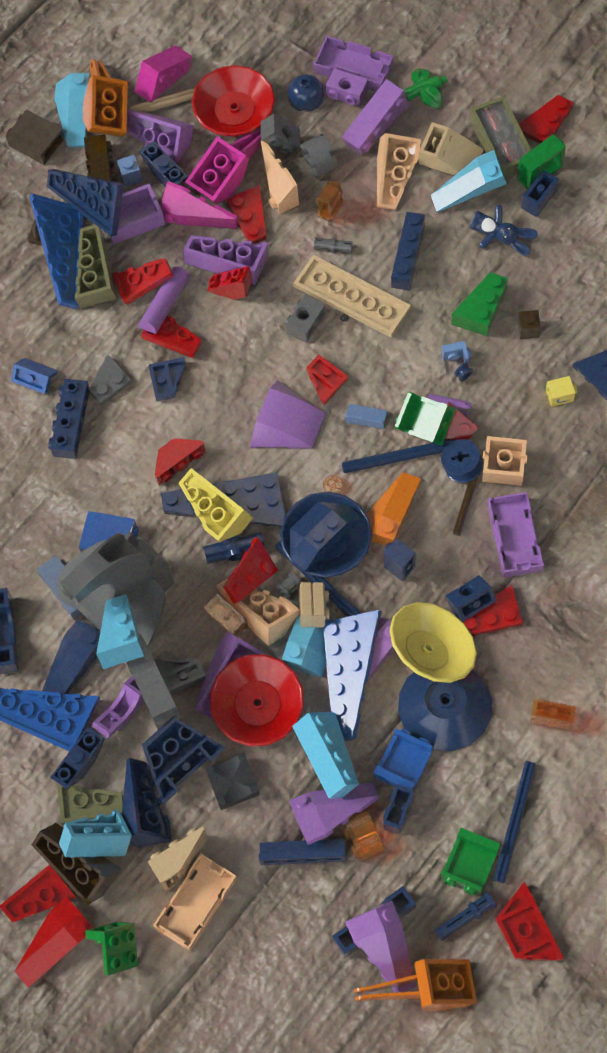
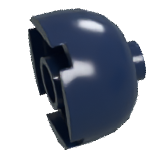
(305, 93)

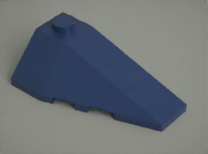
(73, 658)

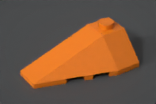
(392, 508)

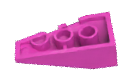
(185, 209)

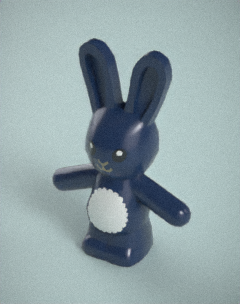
(504, 232)

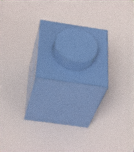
(129, 170)

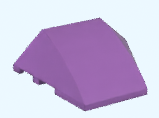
(286, 420)

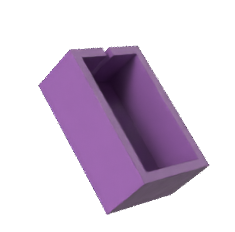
(138, 214)

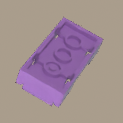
(355, 60)
(514, 534)

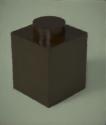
(529, 324)

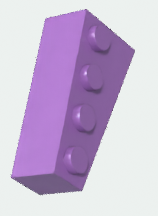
(375, 117)
(225, 255)

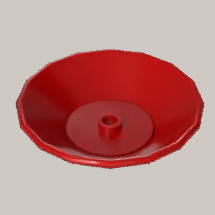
(228, 89)
(251, 680)

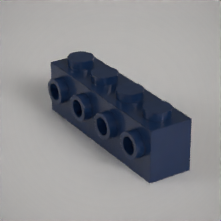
(69, 419)

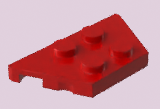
(526, 929)

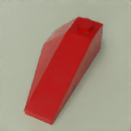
(55, 938)

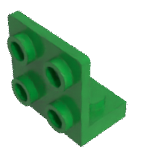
(118, 945)

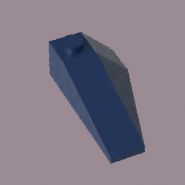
(142, 807)

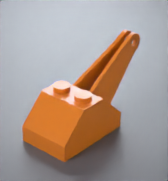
(105, 102)
(440, 983)

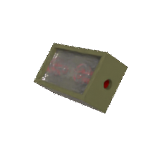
(500, 132)

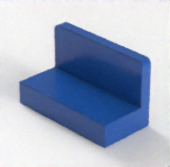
(33, 375)

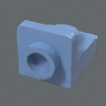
(455, 350)

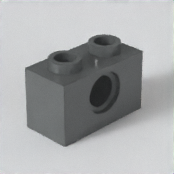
(280, 134)
(301, 328)

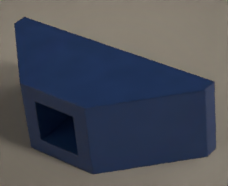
(162, 165)
(79, 759)

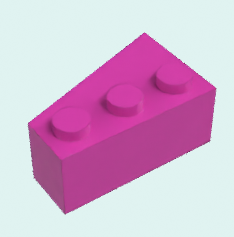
(161, 72)

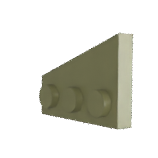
(85, 802)

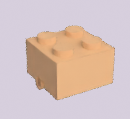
(504, 460)

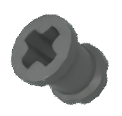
(289, 585)

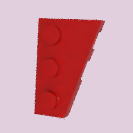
(546, 119)
(249, 212)

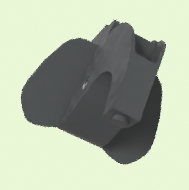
(115, 569)

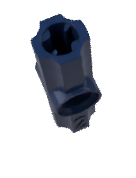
(230, 549)

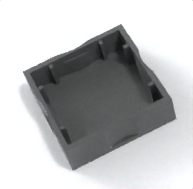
(153, 687)

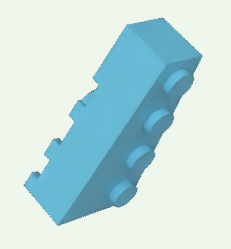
(327, 752)

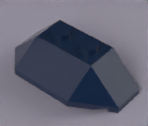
(319, 532)

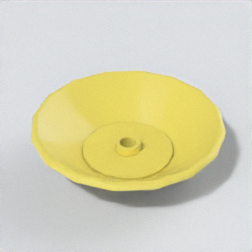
(433, 642)

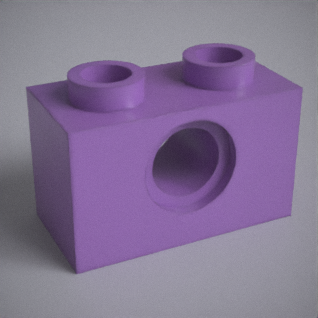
(346, 87)

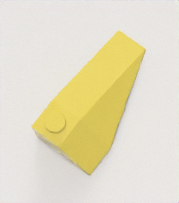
(215, 510)

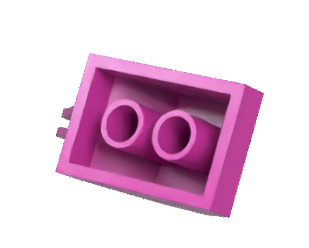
(223, 167)

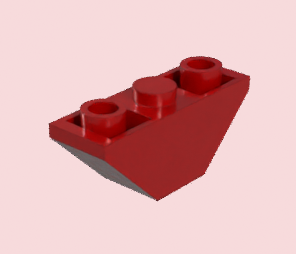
(231, 283)
(176, 457)

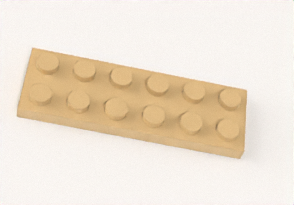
(352, 296)

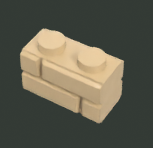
(312, 604)

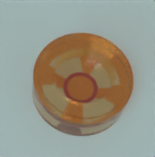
(333, 484)

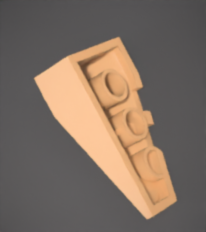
(394, 167)
(281, 184)

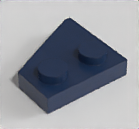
(166, 377)

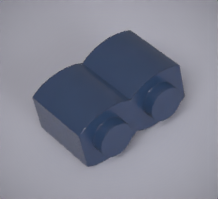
(395, 814)

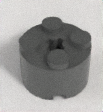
(319, 155)

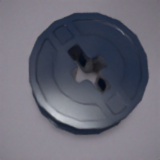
(462, 461)

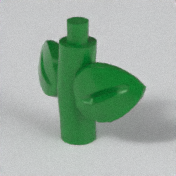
(426, 88)

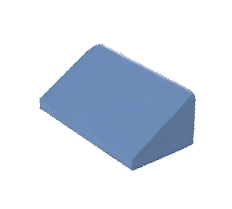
(366, 416)

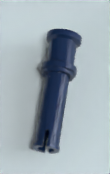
(474, 910)

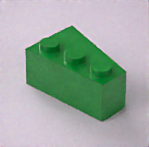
(481, 305)

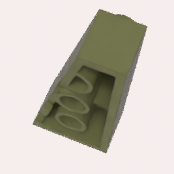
(94, 271)

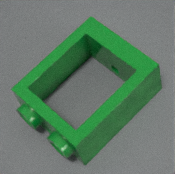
(546, 156)

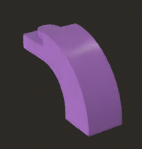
(121, 711)

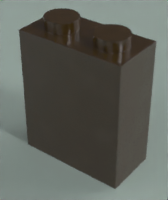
(35, 137)

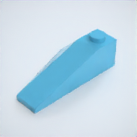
(69, 103)
(473, 180)
(306, 649)

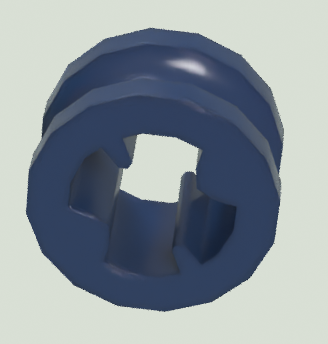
(463, 372)

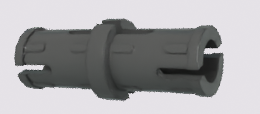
(333, 245)

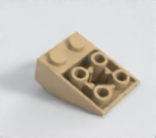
(447, 150)
(175, 862)

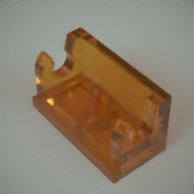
(226, 615)

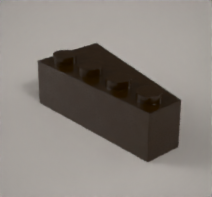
(98, 158)
(85, 875)

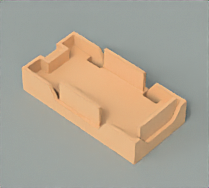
(195, 902)

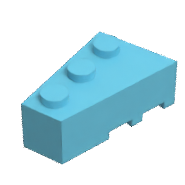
(119, 634)
(96, 837)

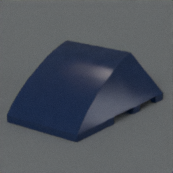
(176, 753)

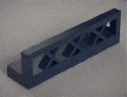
(301, 853)

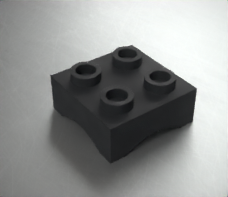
(232, 781)

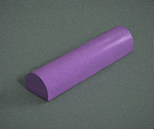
(164, 300)

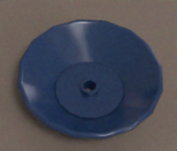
(346, 552)
(450, 724)

